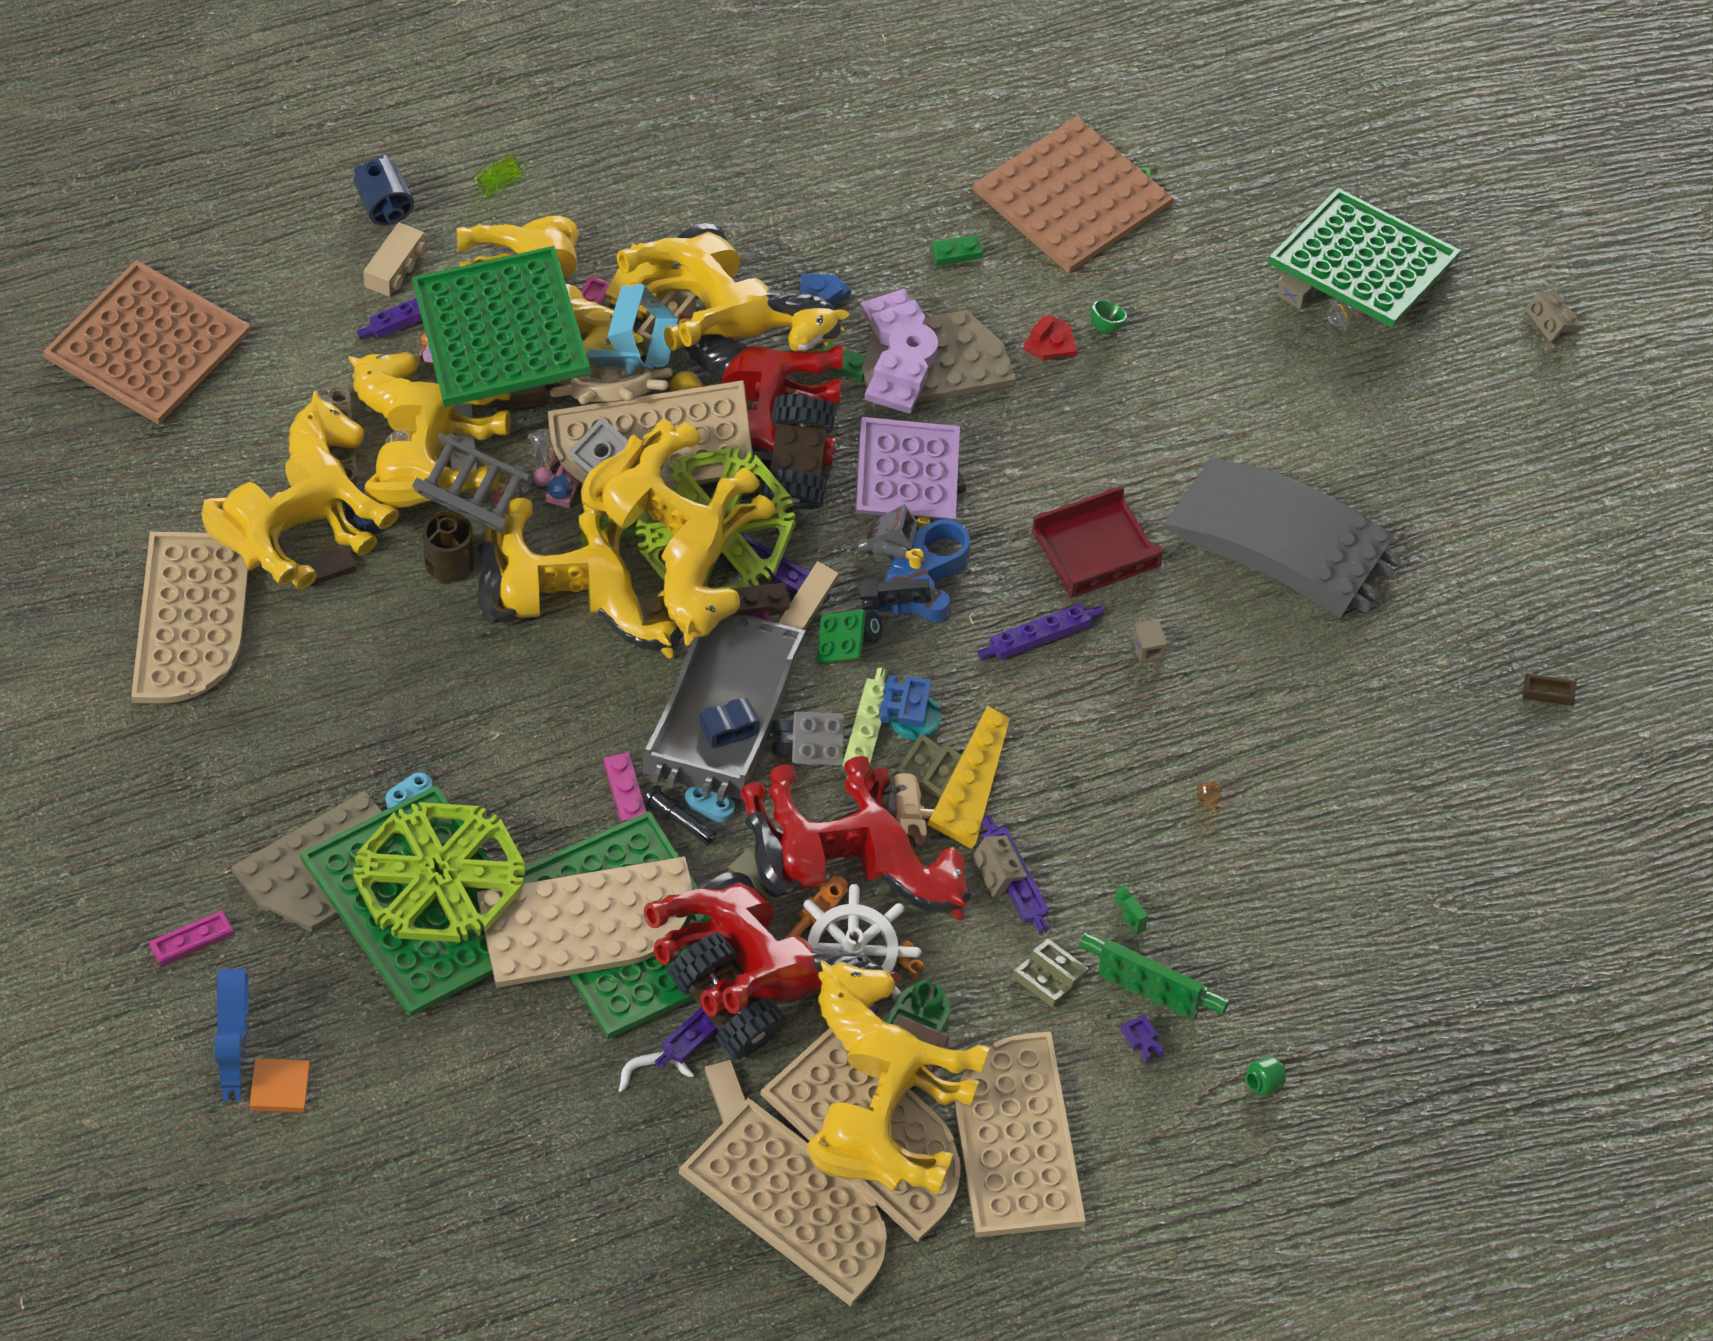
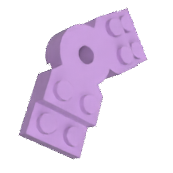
(912, 350)

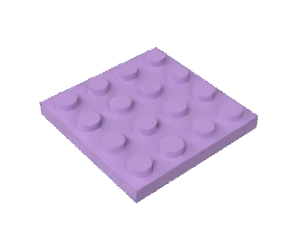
(909, 467)

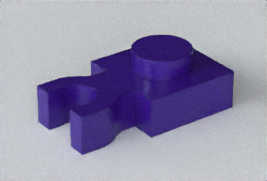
(1142, 1035)

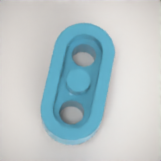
(408, 788)
(709, 806)

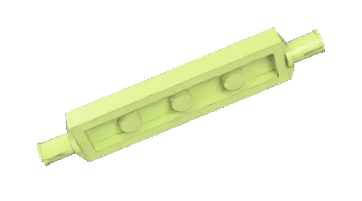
(867, 719)

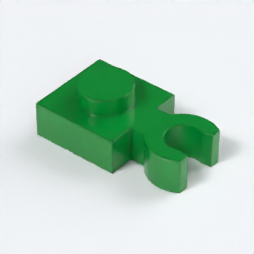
(1132, 911)

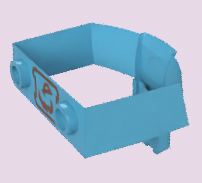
(621, 332)

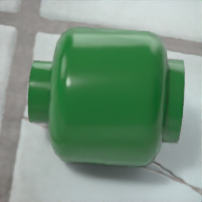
(1265, 1076)

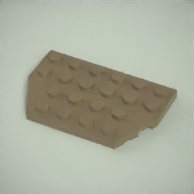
(966, 361)
(281, 880)

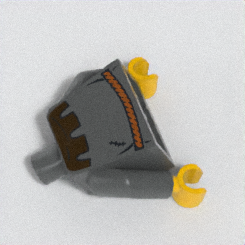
(894, 535)

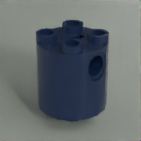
(383, 191)

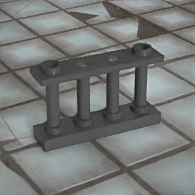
(473, 508)

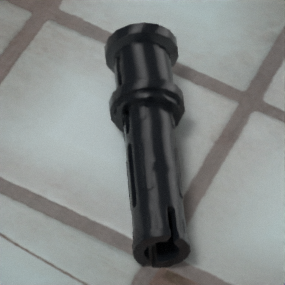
(671, 809)

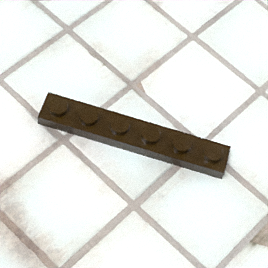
(752, 600)

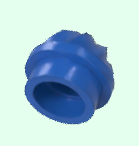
(559, 487)

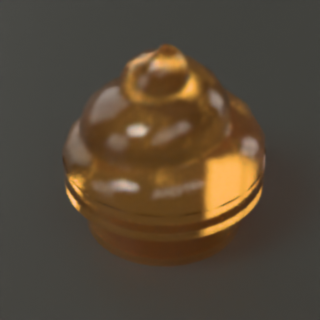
(1209, 794)

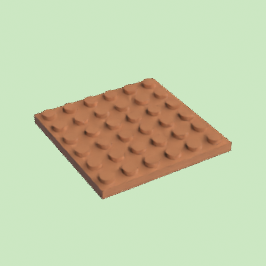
(1072, 194)
(147, 342)

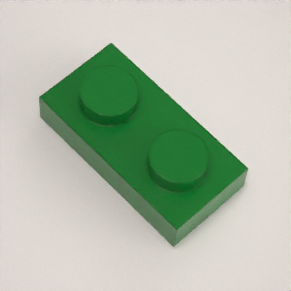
(956, 250)
(852, 363)

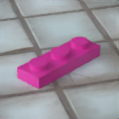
(624, 786)

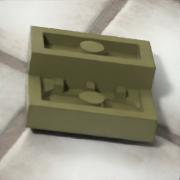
(930, 765)
(1050, 972)

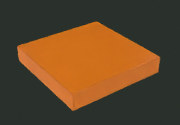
(279, 1085)

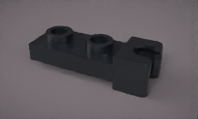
(892, 593)

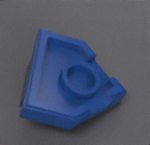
(825, 286)

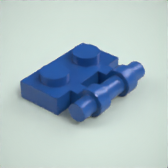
(913, 702)

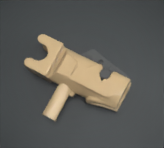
(905, 804)

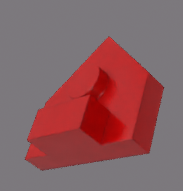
(1050, 339)

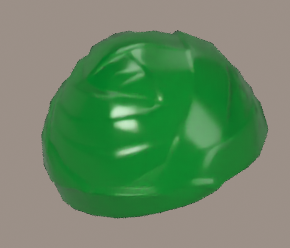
(1107, 316)

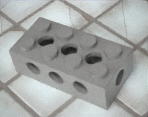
(602, 441)

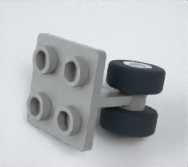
(811, 738)

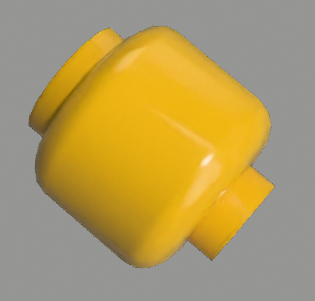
(684, 381)

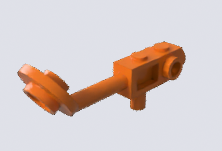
(826, 898)

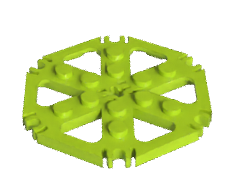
(736, 548)
(451, 858)

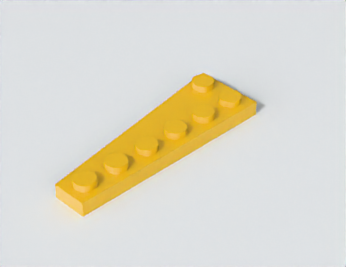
(968, 789)

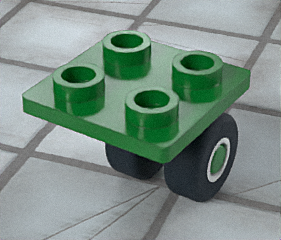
(844, 633)

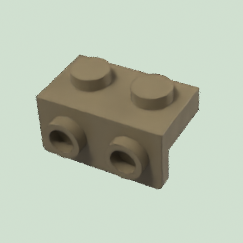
(1552, 315)
(998, 864)

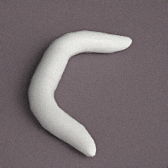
(645, 1060)

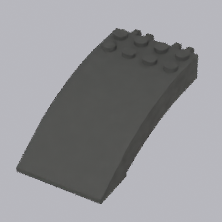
(1285, 533)
(732, 662)

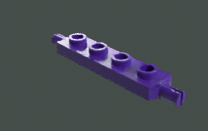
(392, 320)
(787, 572)
(1040, 631)
(1022, 892)
(687, 1039)

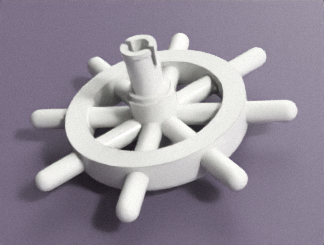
(855, 940)

